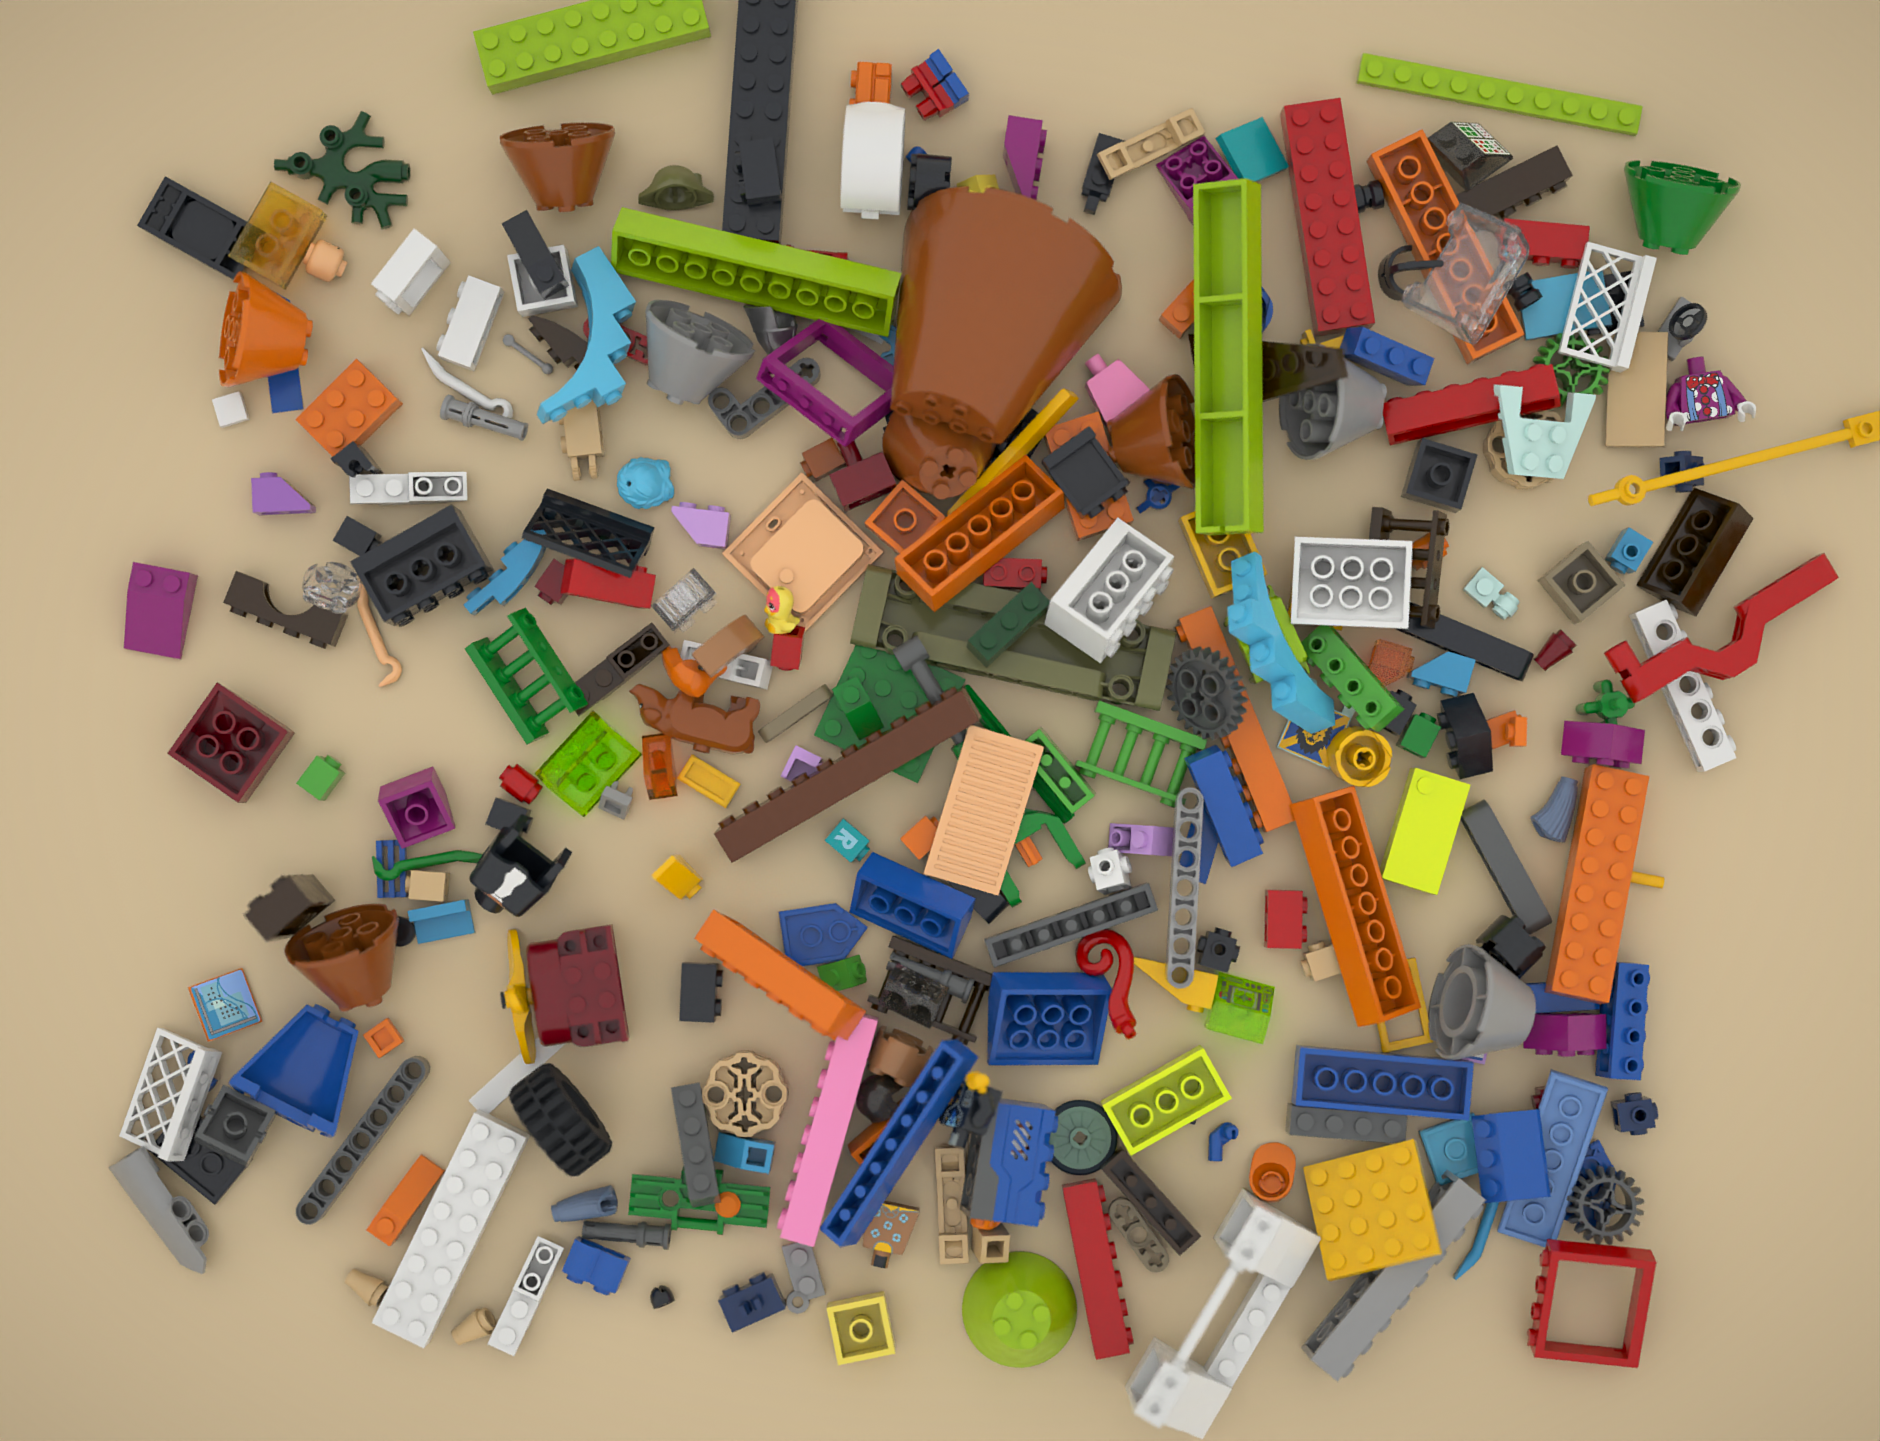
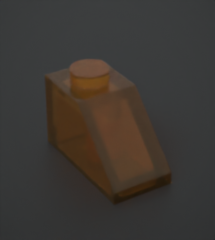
(1390, 661)
(659, 766)

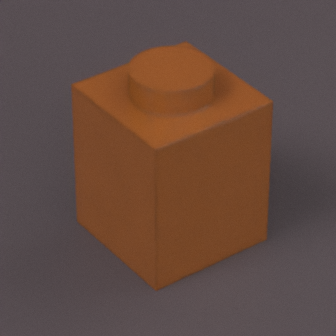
(822, 460)

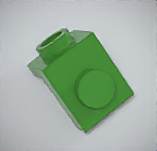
(843, 973)

